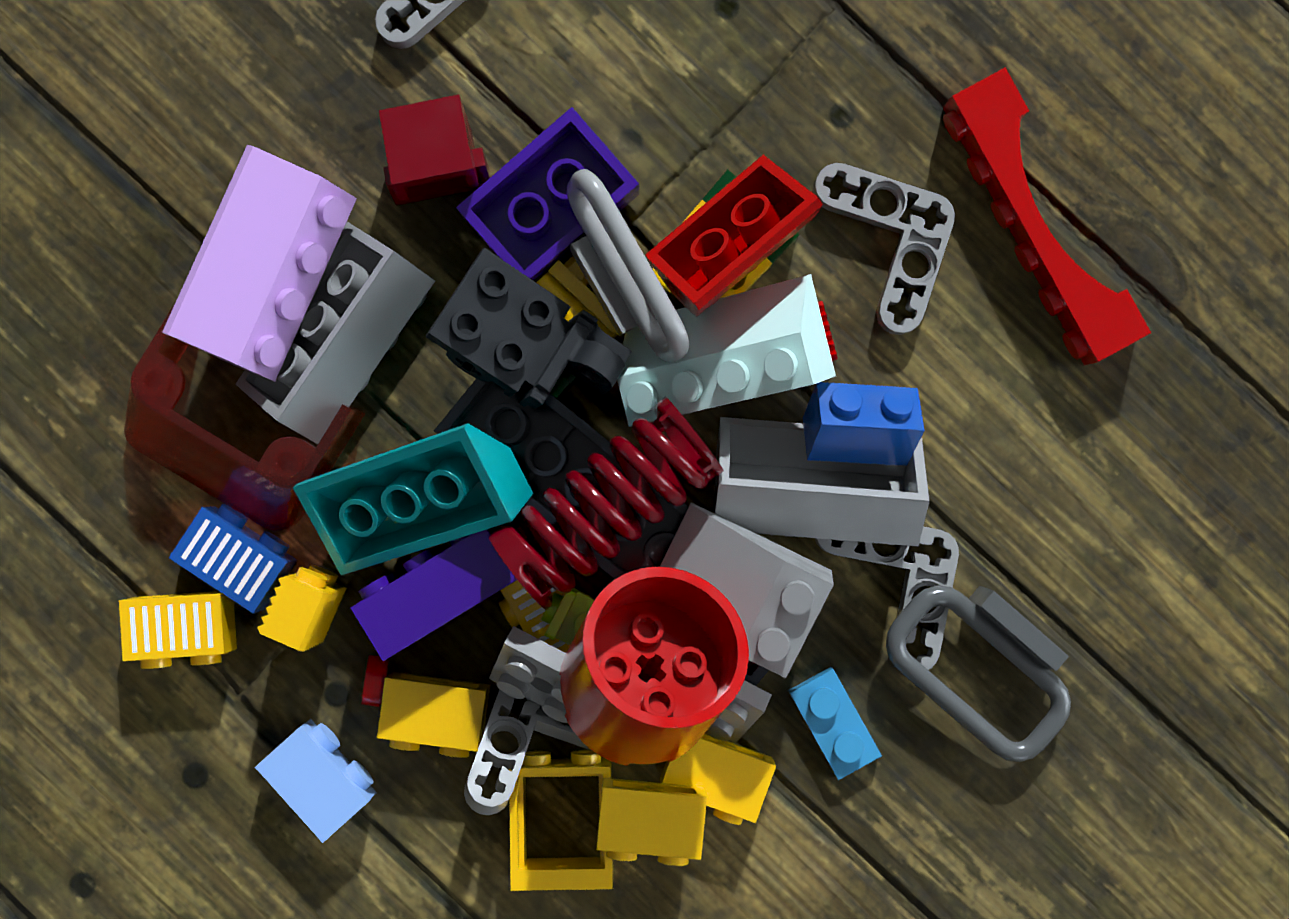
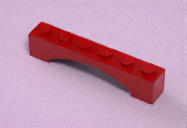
(1093, 315)

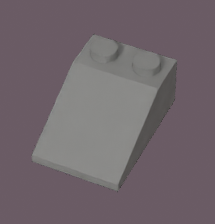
(766, 583)

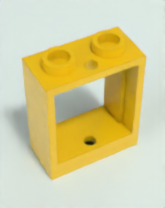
(555, 873)

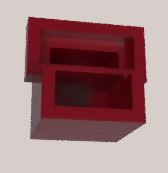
(430, 151)

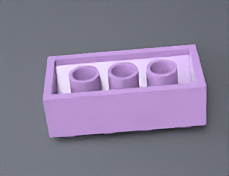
(260, 263)

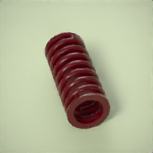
(681, 449)

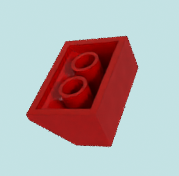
(732, 234)

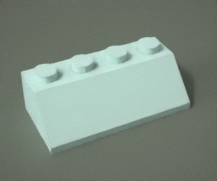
(736, 352)

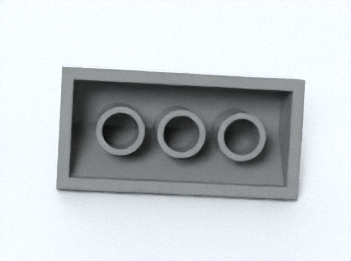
(344, 334)

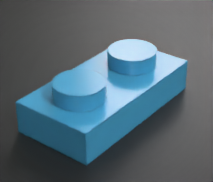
(835, 723)

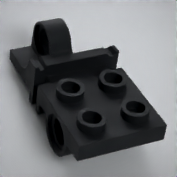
(516, 334)

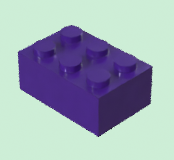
(526, 205)
(431, 592)

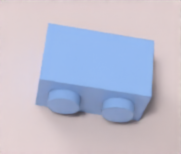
(317, 779)

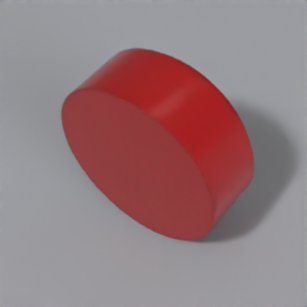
(374, 681)

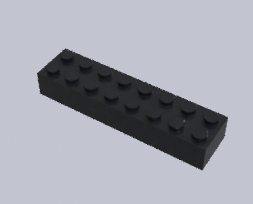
(550, 445)

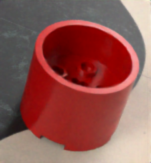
(675, 633)

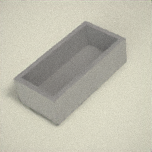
(779, 492)

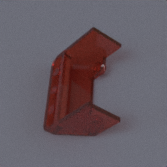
(253, 488)

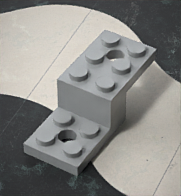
(532, 671)

